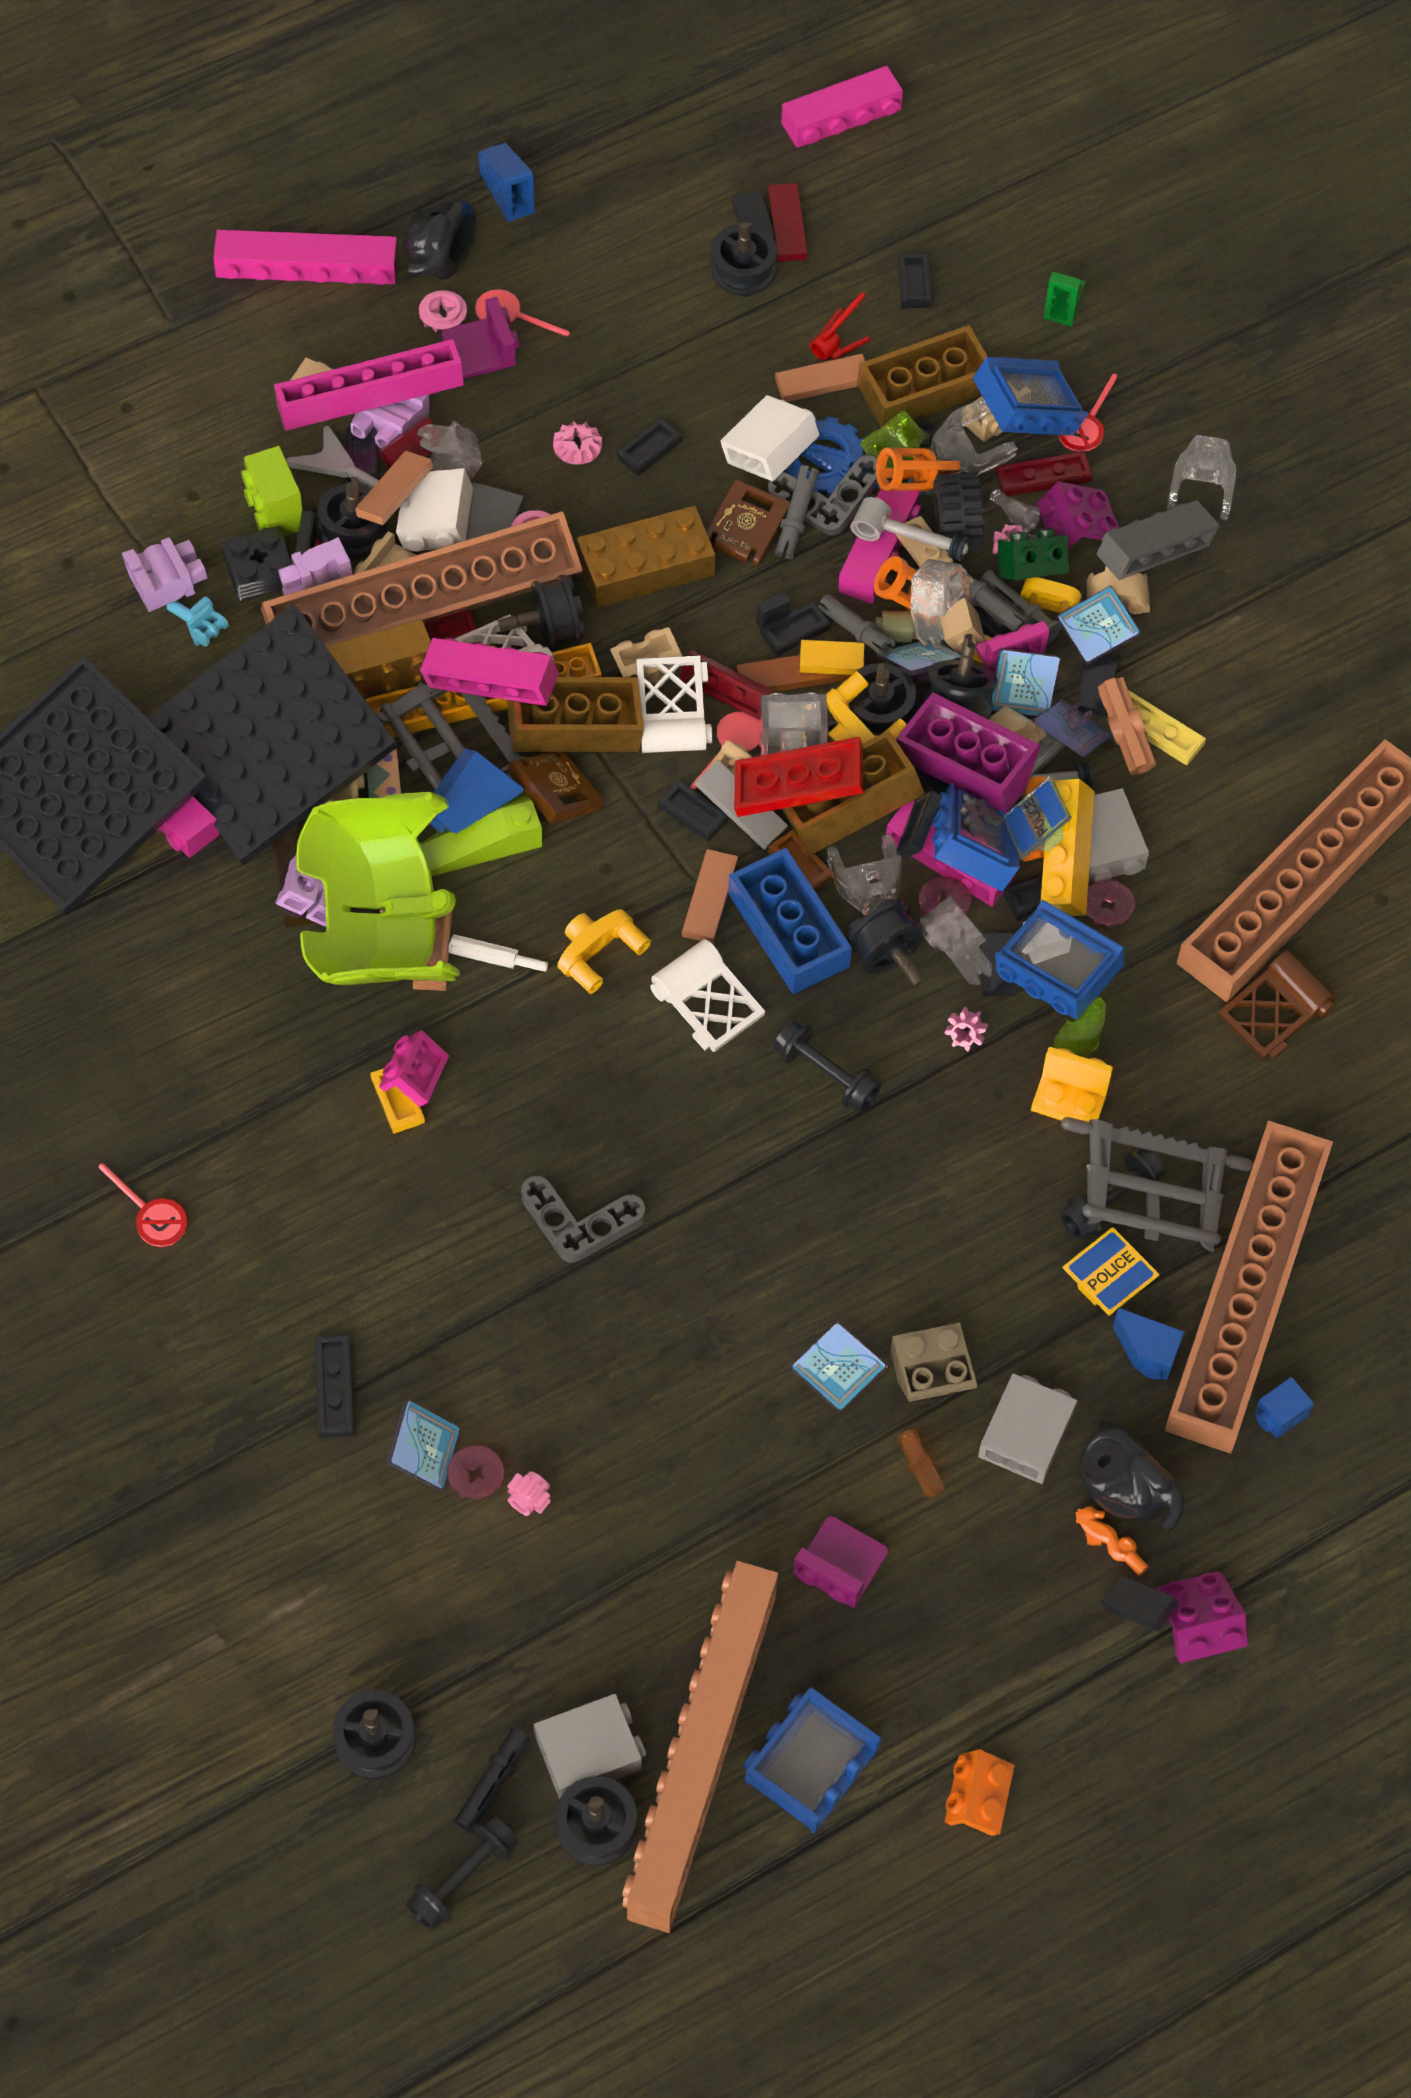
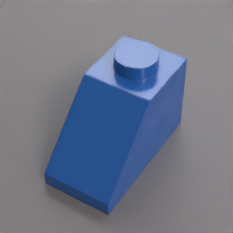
(1148, 1343)

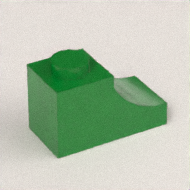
(1063, 298)

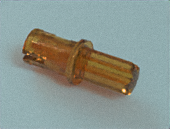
(920, 1463)

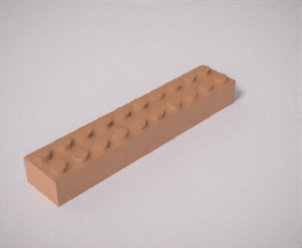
(437, 581)
(1301, 874)
(1248, 1287)
(702, 1747)

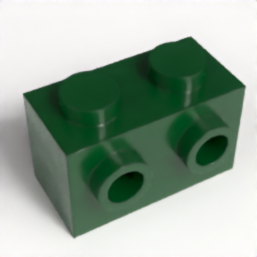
(1033, 555)

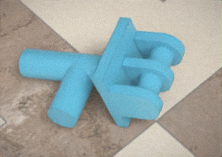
(200, 619)

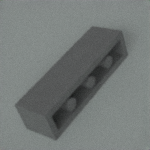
(1157, 539)

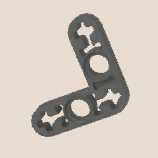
(834, 504)
(573, 1230)

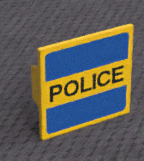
(1110, 1271)

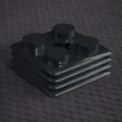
(245, 553)

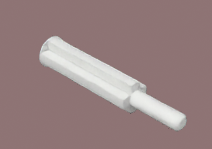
(492, 953)

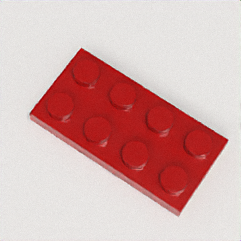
(798, 776)

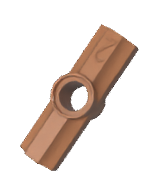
(1126, 726)

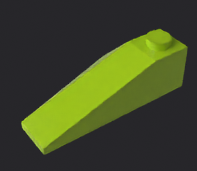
(499, 834)

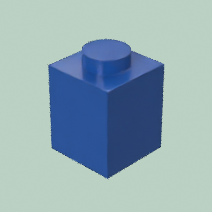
(1283, 1408)

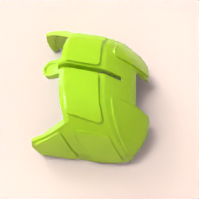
(373, 860)

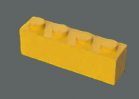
(1068, 862)

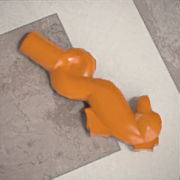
(1099, 1532)

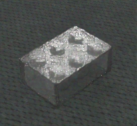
(792, 721)

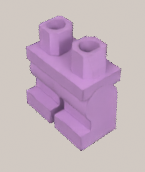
(390, 419)
(315, 567)
(163, 572)
(303, 894)

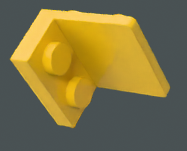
(1072, 1086)

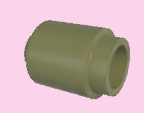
(897, 625)

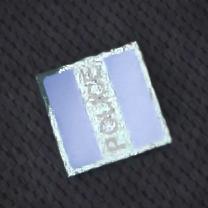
(1038, 819)

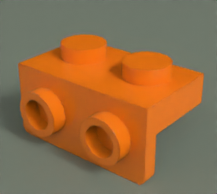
(979, 1791)

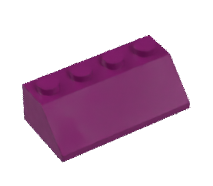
(969, 752)

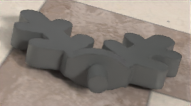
(975, 811)

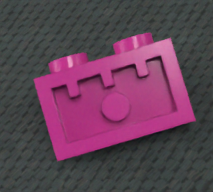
(1027, 638)
(415, 1067)

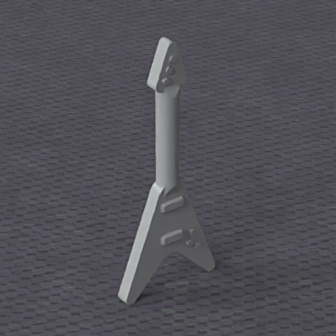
(333, 461)

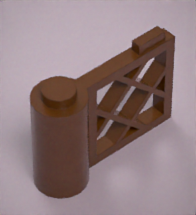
(1298, 989)

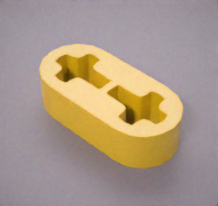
(1050, 594)

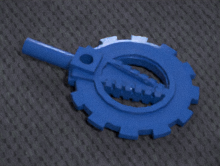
(831, 460)

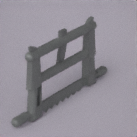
(423, 697)
(1099, 1176)

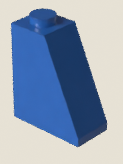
(508, 181)
(473, 791)

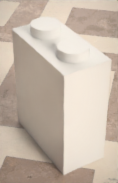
(769, 438)
(436, 511)

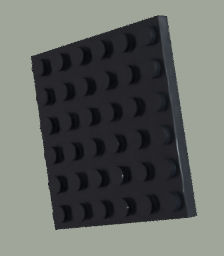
(273, 732)
(85, 784)

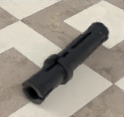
(493, 1778)

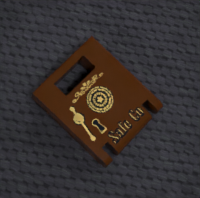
(746, 527)
(552, 778)

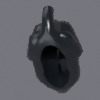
(440, 238)
(1128, 1479)

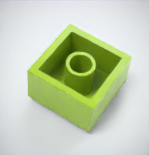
(272, 491)

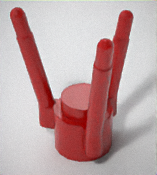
(827, 342)

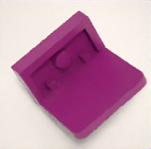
(485, 343)
(1077, 512)
(840, 1561)
(1207, 1617)

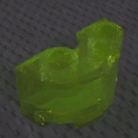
(896, 433)
(1085, 1033)

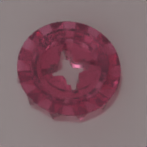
(932, 892)
(1111, 892)
(471, 1458)

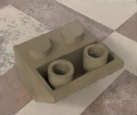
(932, 1362)

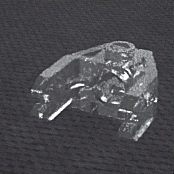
(952, 443)
(452, 448)
(1220, 465)
(933, 594)
(854, 881)
(958, 937)

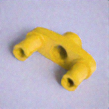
(848, 723)
(590, 937)

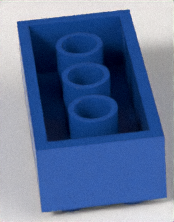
(789, 921)

